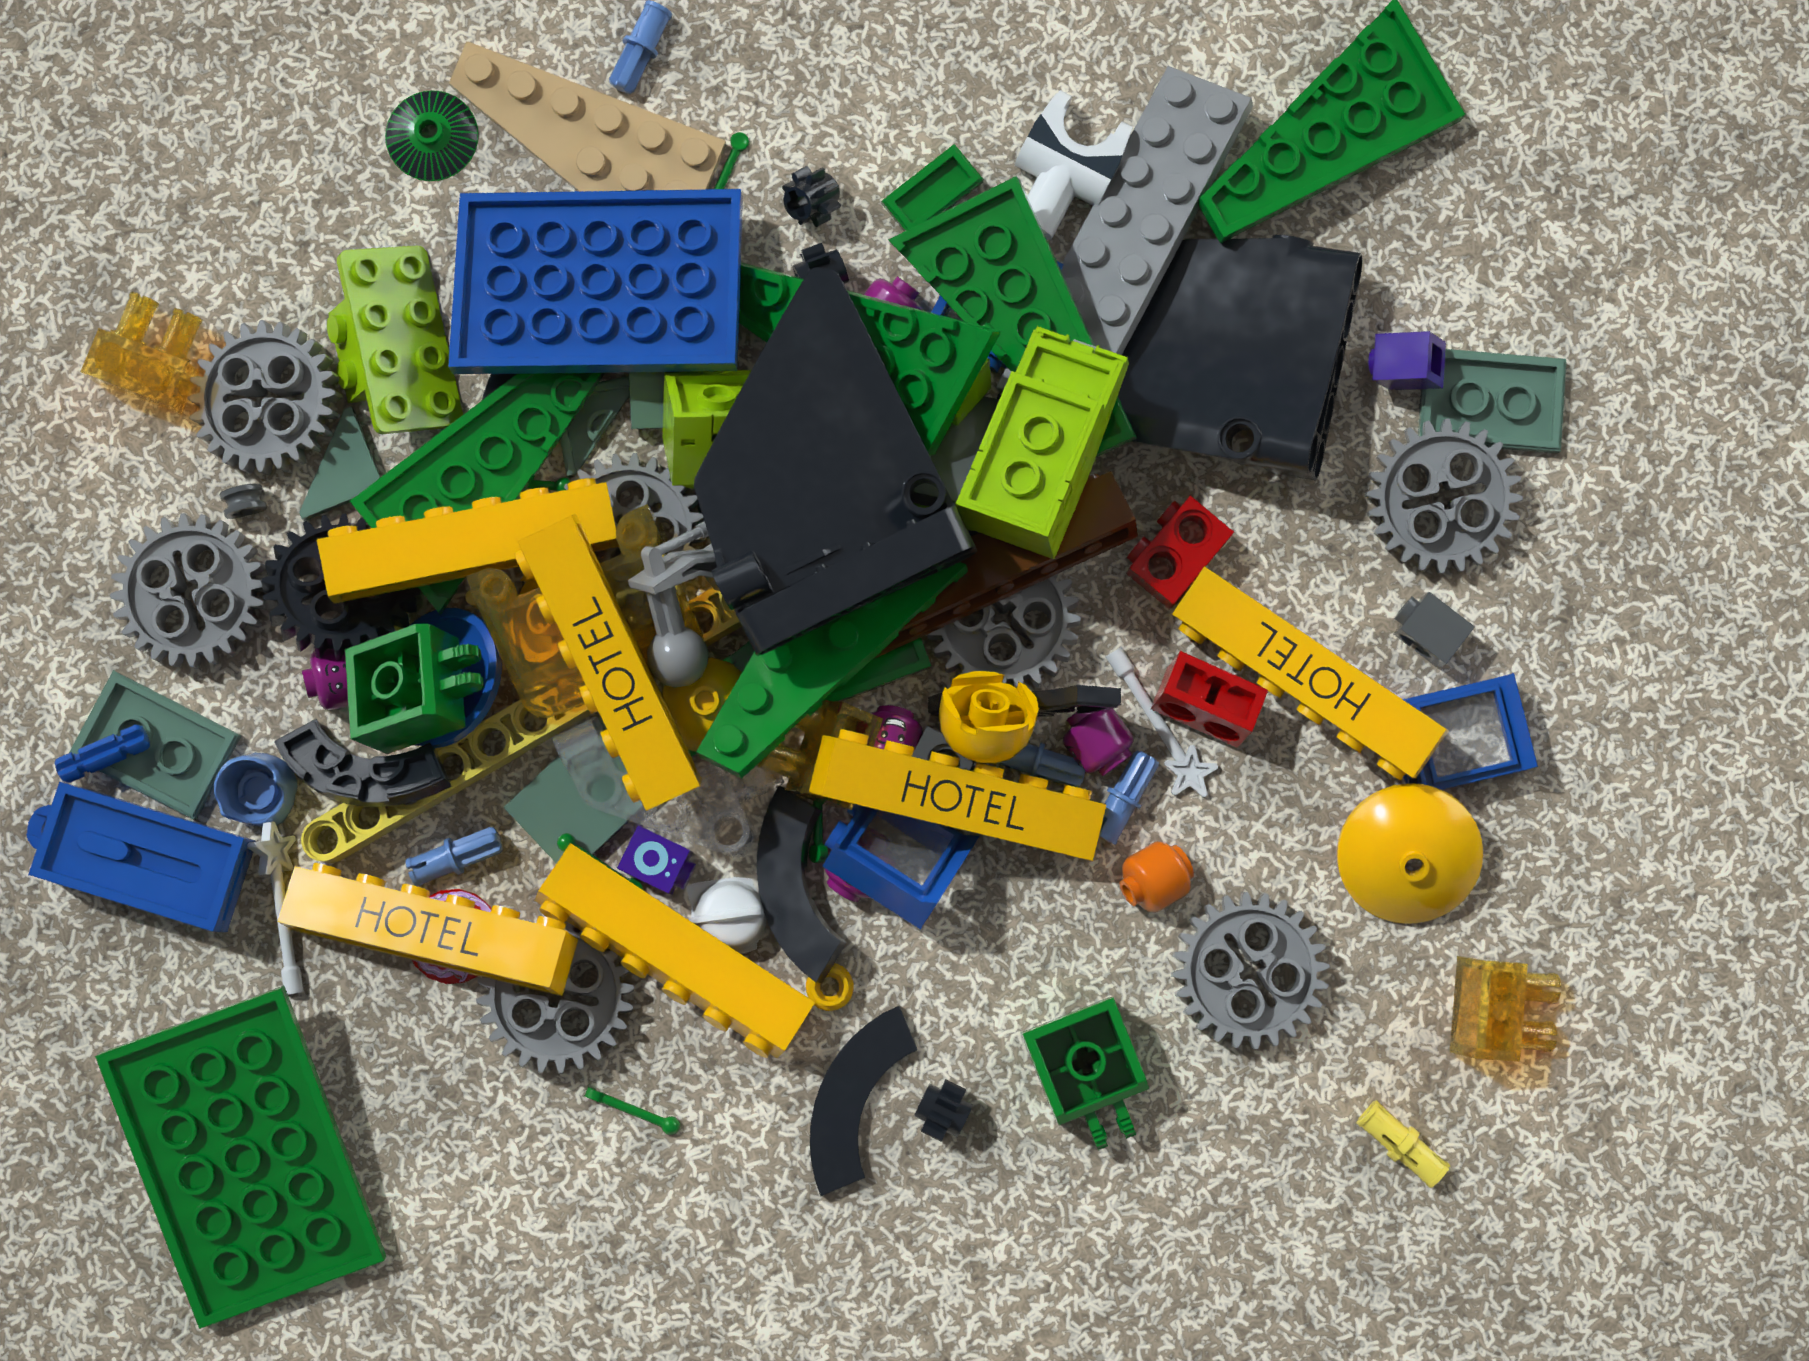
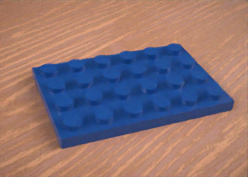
(597, 282)

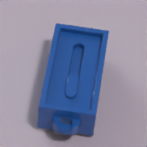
(139, 857)

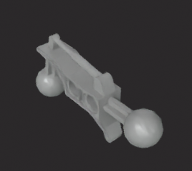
(676, 652)

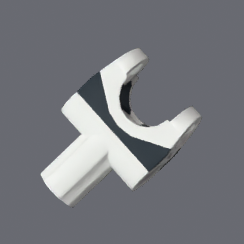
(1066, 167)

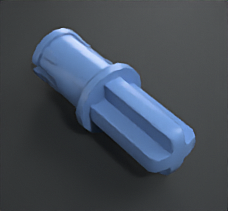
(640, 47)
(1047, 765)
(1126, 794)
(454, 856)

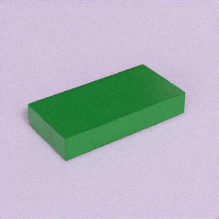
(933, 189)

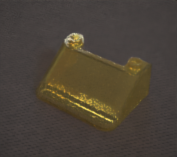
(531, 644)

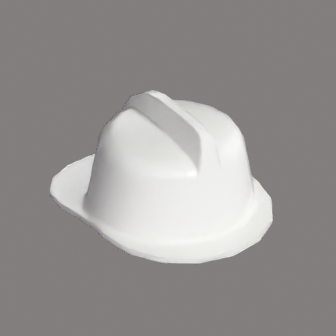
(728, 911)

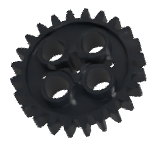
(359, 618)

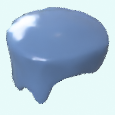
(255, 789)

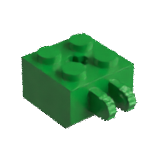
(409, 687)
(1113, 1074)

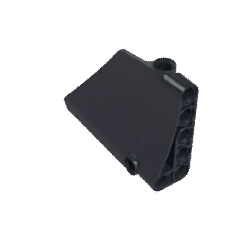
(1243, 343)
(820, 478)

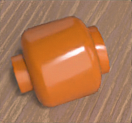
(1156, 876)

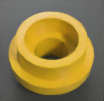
(839, 1000)

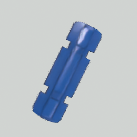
(102, 753)

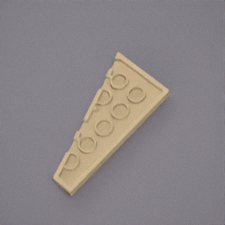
(585, 133)

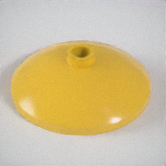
(1402, 826)

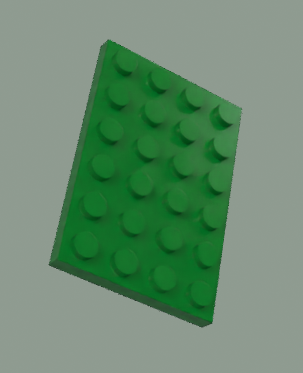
(241, 1156)

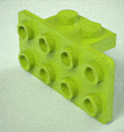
(393, 340)

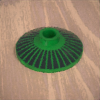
(436, 156)

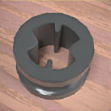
(243, 501)

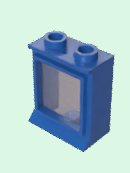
(1484, 737)
(897, 859)

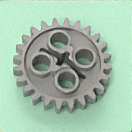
(262, 439)
(1433, 455)
(656, 489)
(150, 606)
(970, 645)
(1285, 945)
(547, 1039)

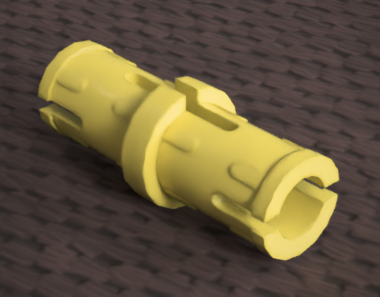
(1403, 1144)

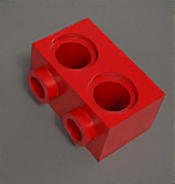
(1185, 557)
(1209, 699)

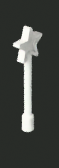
(1186, 766)
(273, 862)

